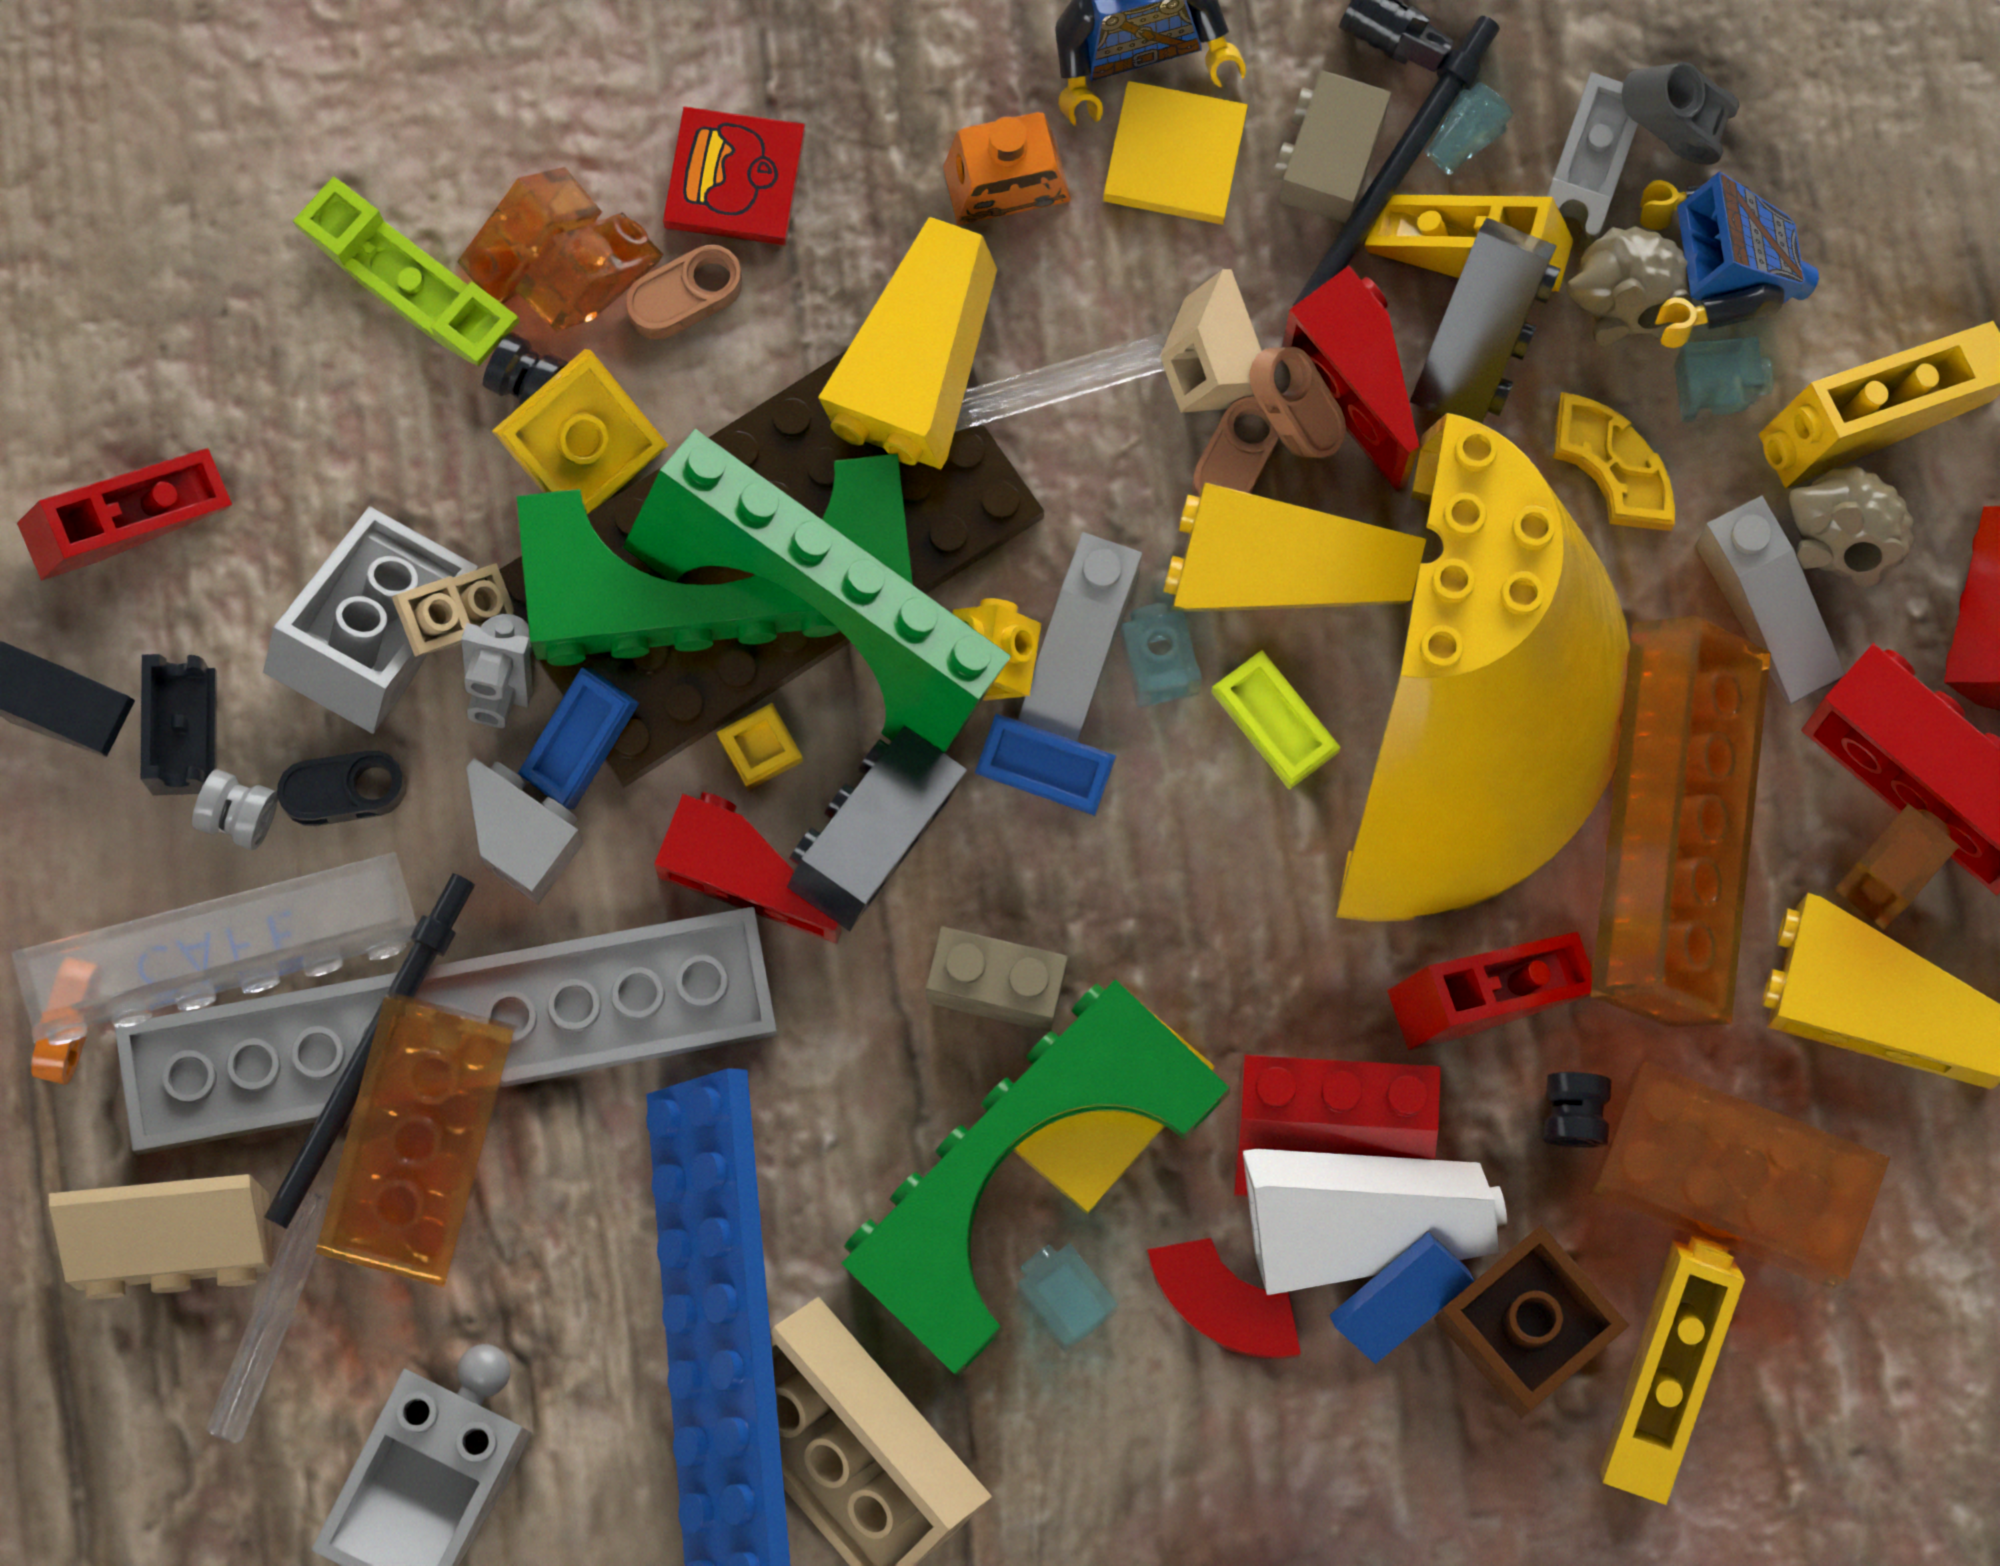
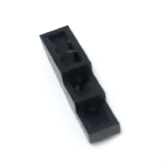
(59, 701)

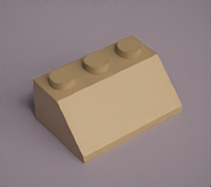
(163, 1235)

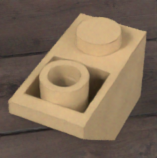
(1211, 347)

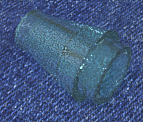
(1470, 126)

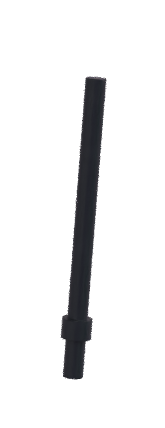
(1454, 75)
(430, 938)

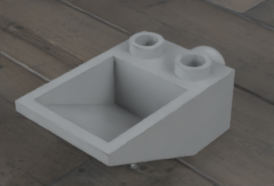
(417, 1487)

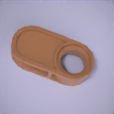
(672, 301)
(1307, 412)
(1230, 460)

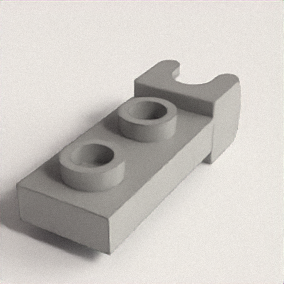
(1593, 157)

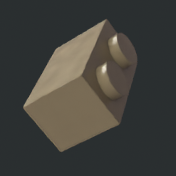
(1333, 145)
(996, 979)

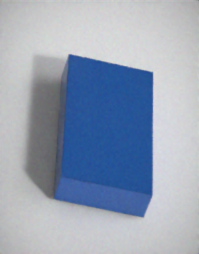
(578, 738)
(1045, 764)
(1401, 1298)

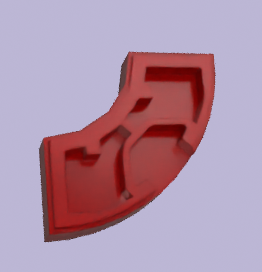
(1221, 1304)

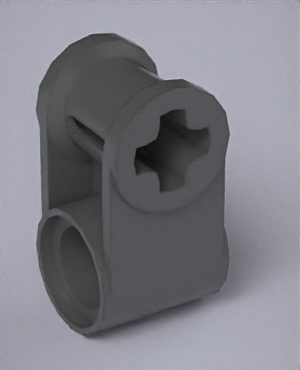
(1680, 109)

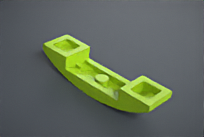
(403, 274)

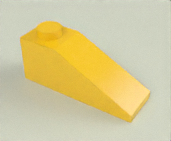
(1441, 229)

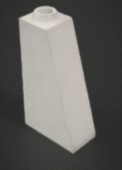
(1353, 1215)

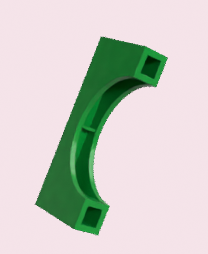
(724, 514)
(594, 602)
(1104, 1061)

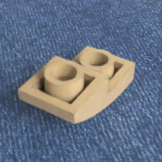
(439, 610)

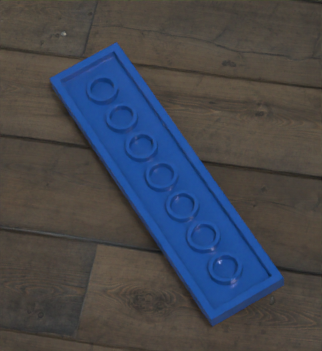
(717, 1323)

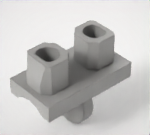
(497, 668)

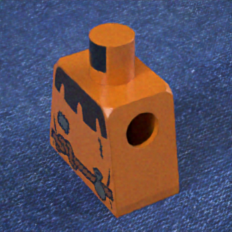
(1004, 168)

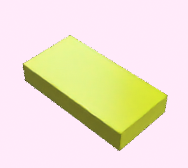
(1275, 719)

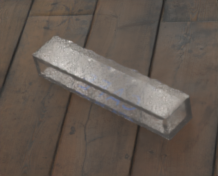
(214, 948)

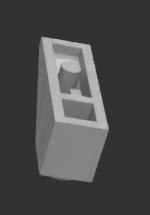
(1771, 597)
(1081, 636)

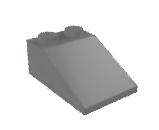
(343, 630)

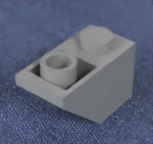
(518, 836)

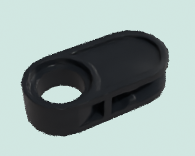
(327, 793)

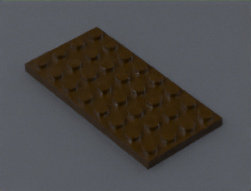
(788, 440)

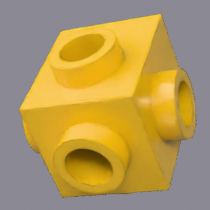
(1012, 633)

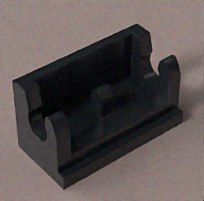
(177, 724)

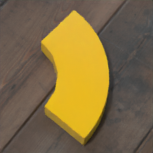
(1618, 461)

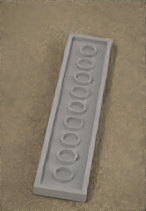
(573, 1001)

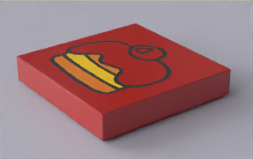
(734, 176)

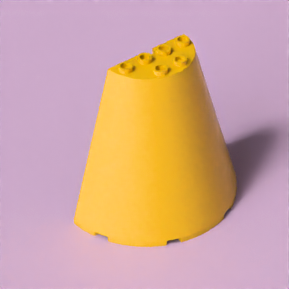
(1500, 693)

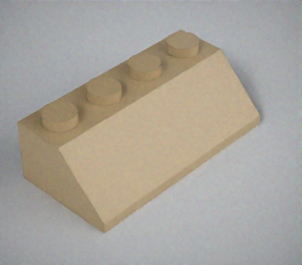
(860, 1449)

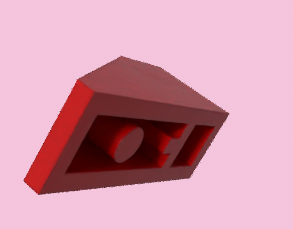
(121, 512)
(729, 861)
(1490, 989)

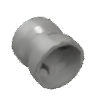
(234, 809)

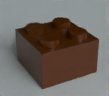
(1531, 1321)

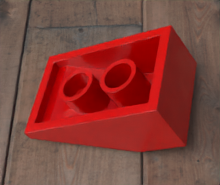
(1356, 353)

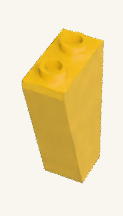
(916, 349)
(1882, 403)
(1285, 556)
(1878, 998)
(1672, 1368)

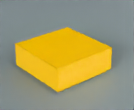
(759, 747)

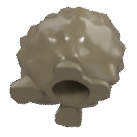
(1627, 282)
(1852, 525)

